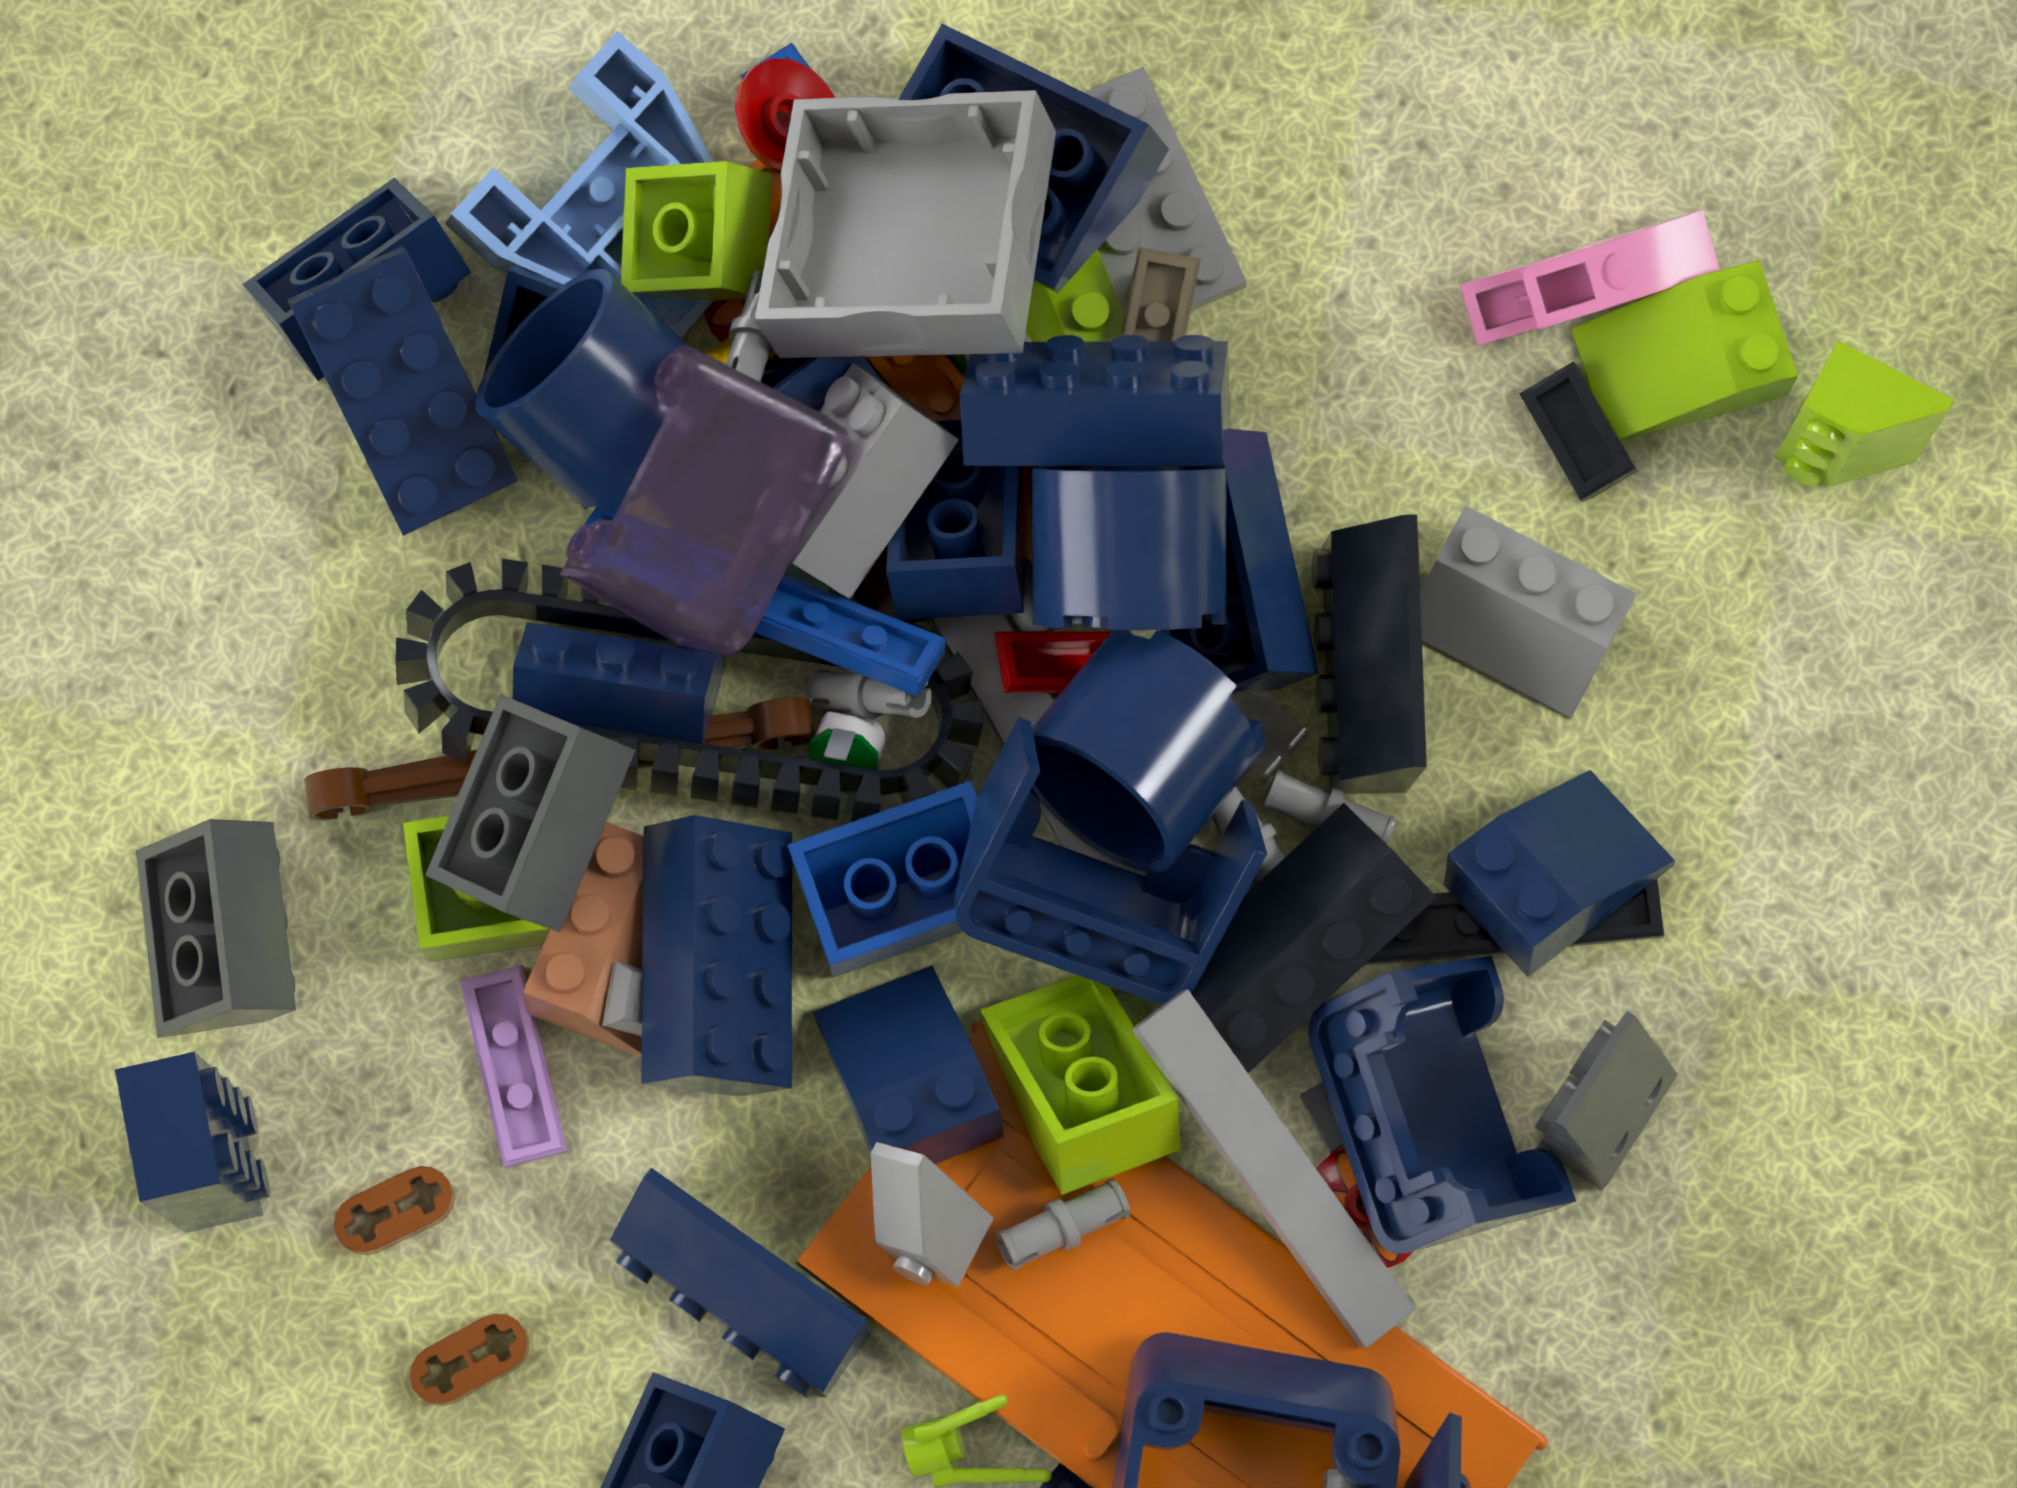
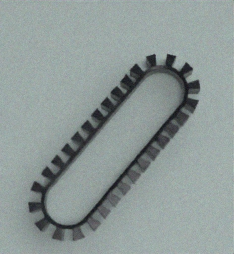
(427, 701)

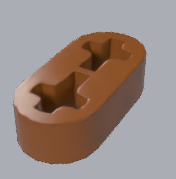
(387, 1196)
(460, 1346)

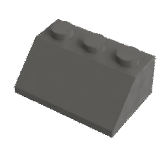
(530, 813)
(215, 927)

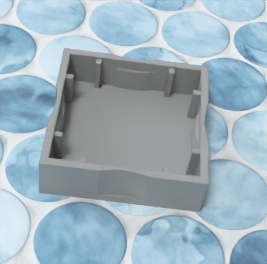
(907, 226)

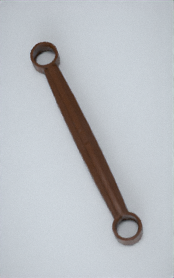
(445, 775)

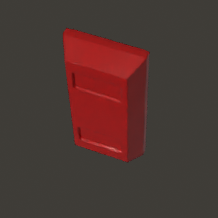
(1043, 658)

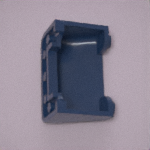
(1424, 1109)

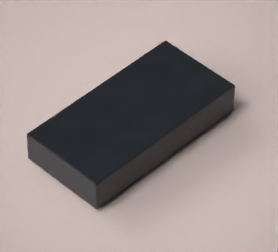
(1578, 432)

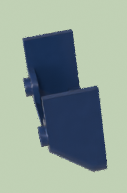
(1089, 915)
(1184, 1375)

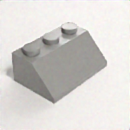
(1520, 611)

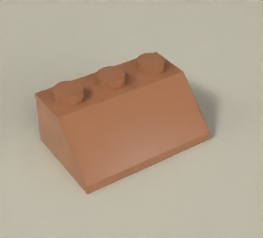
(600, 928)

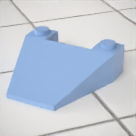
(586, 217)

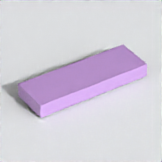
(513, 1067)

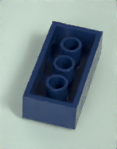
(402, 390)
(1098, 403)
(717, 957)
(191, 1142)

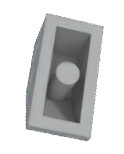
(924, 1217)

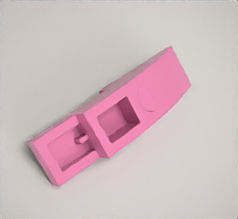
(1590, 278)

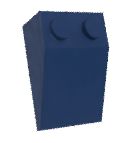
(961, 543)
(1553, 869)
(910, 1068)

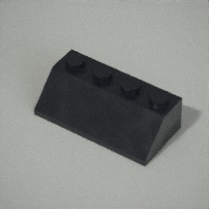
(1371, 657)
(1306, 933)

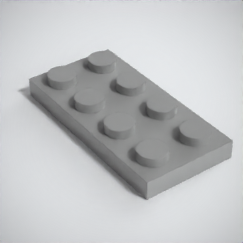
(1173, 209)

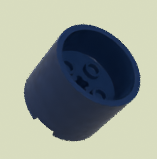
(581, 387)
(1129, 546)
(1143, 749)

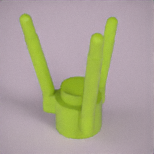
(938, 1443)

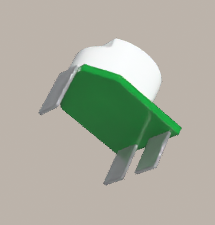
(846, 742)

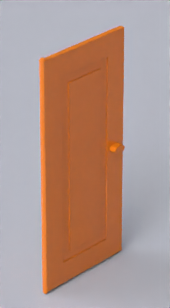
(1070, 1322)

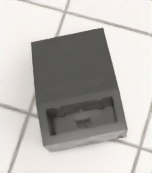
(1603, 1113)

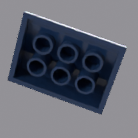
(1098, 156)

